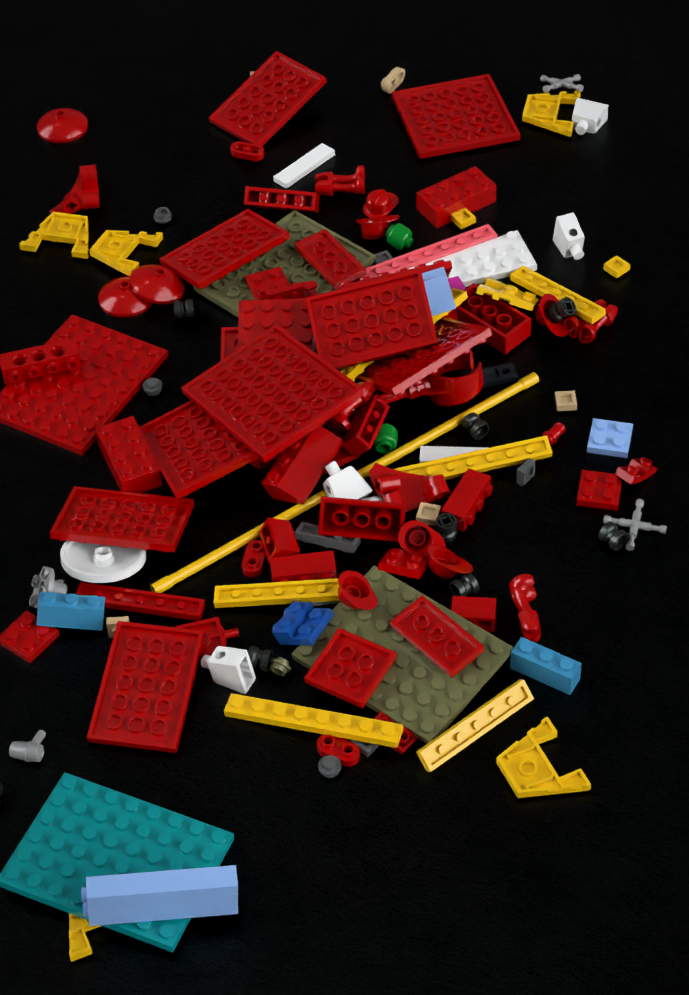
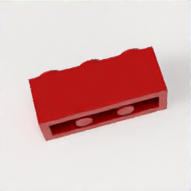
(365, 426)
(468, 497)
(303, 567)

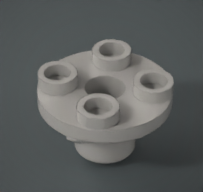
(45, 583)

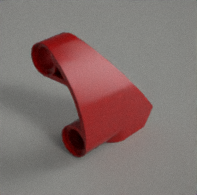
(83, 194)
(407, 487)

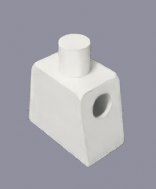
(589, 116)
(569, 236)
(345, 483)
(230, 668)

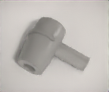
(28, 751)

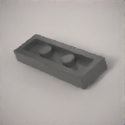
(309, 534)

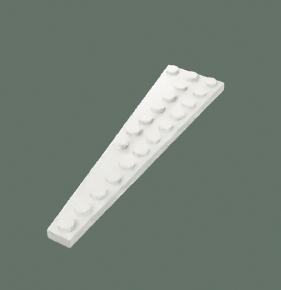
(490, 259)

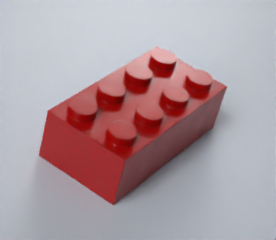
(466, 189)
(505, 322)
(129, 456)

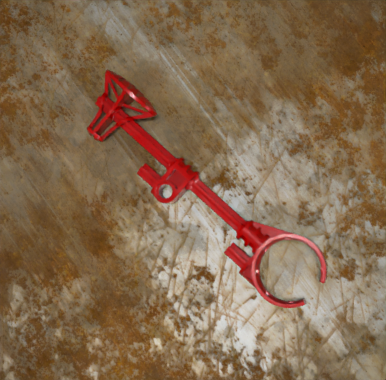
(438, 389)

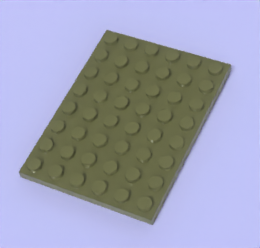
(233, 288)
(414, 686)

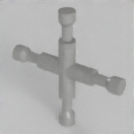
(557, 83)
(635, 524)

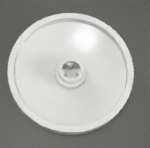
(100, 563)

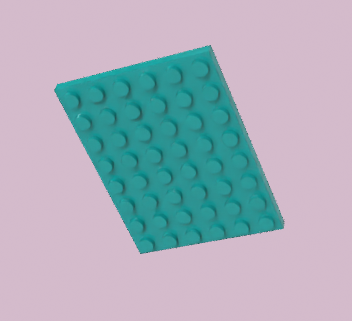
(104, 832)

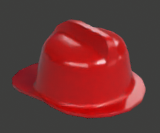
(379, 203)
(376, 227)
(544, 319)
(417, 537)
(446, 563)
(356, 591)

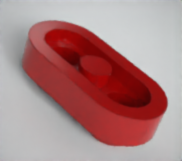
(247, 151)
(254, 559)
(338, 748)

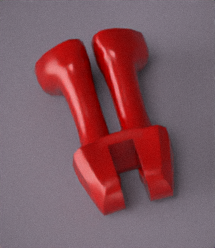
(328, 183)
(588, 331)
(340, 421)
(522, 593)

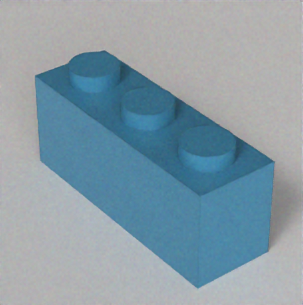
(70, 611)
(545, 665)

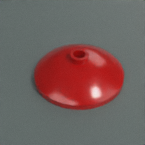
(62, 125)
(156, 284)
(119, 300)

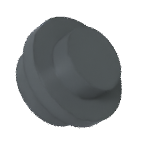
(162, 215)
(152, 386)
(329, 766)

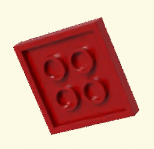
(350, 667)

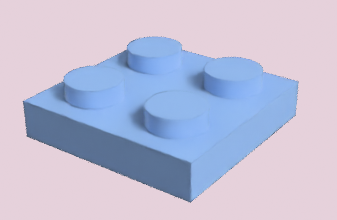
(610, 438)

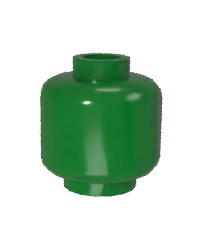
(399, 236)
(386, 439)

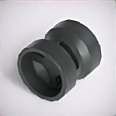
(179, 309)
(562, 309)
(473, 424)
(446, 526)
(610, 534)
(464, 586)
(260, 658)

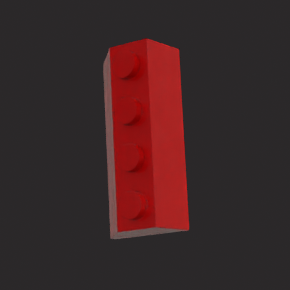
(301, 466)
(361, 518)

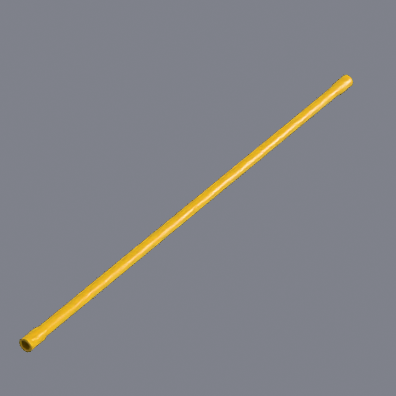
(168, 581)

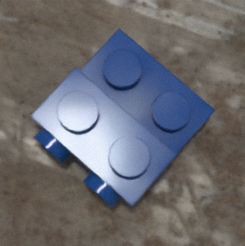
(301, 624)

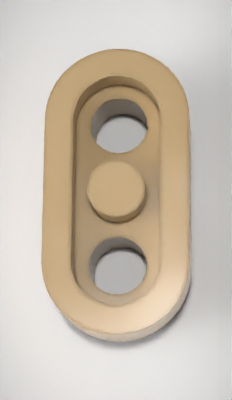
(393, 80)

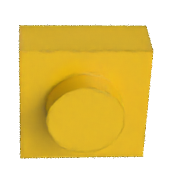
(463, 218)
(616, 266)

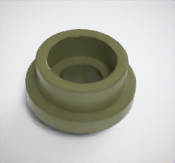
(279, 666)

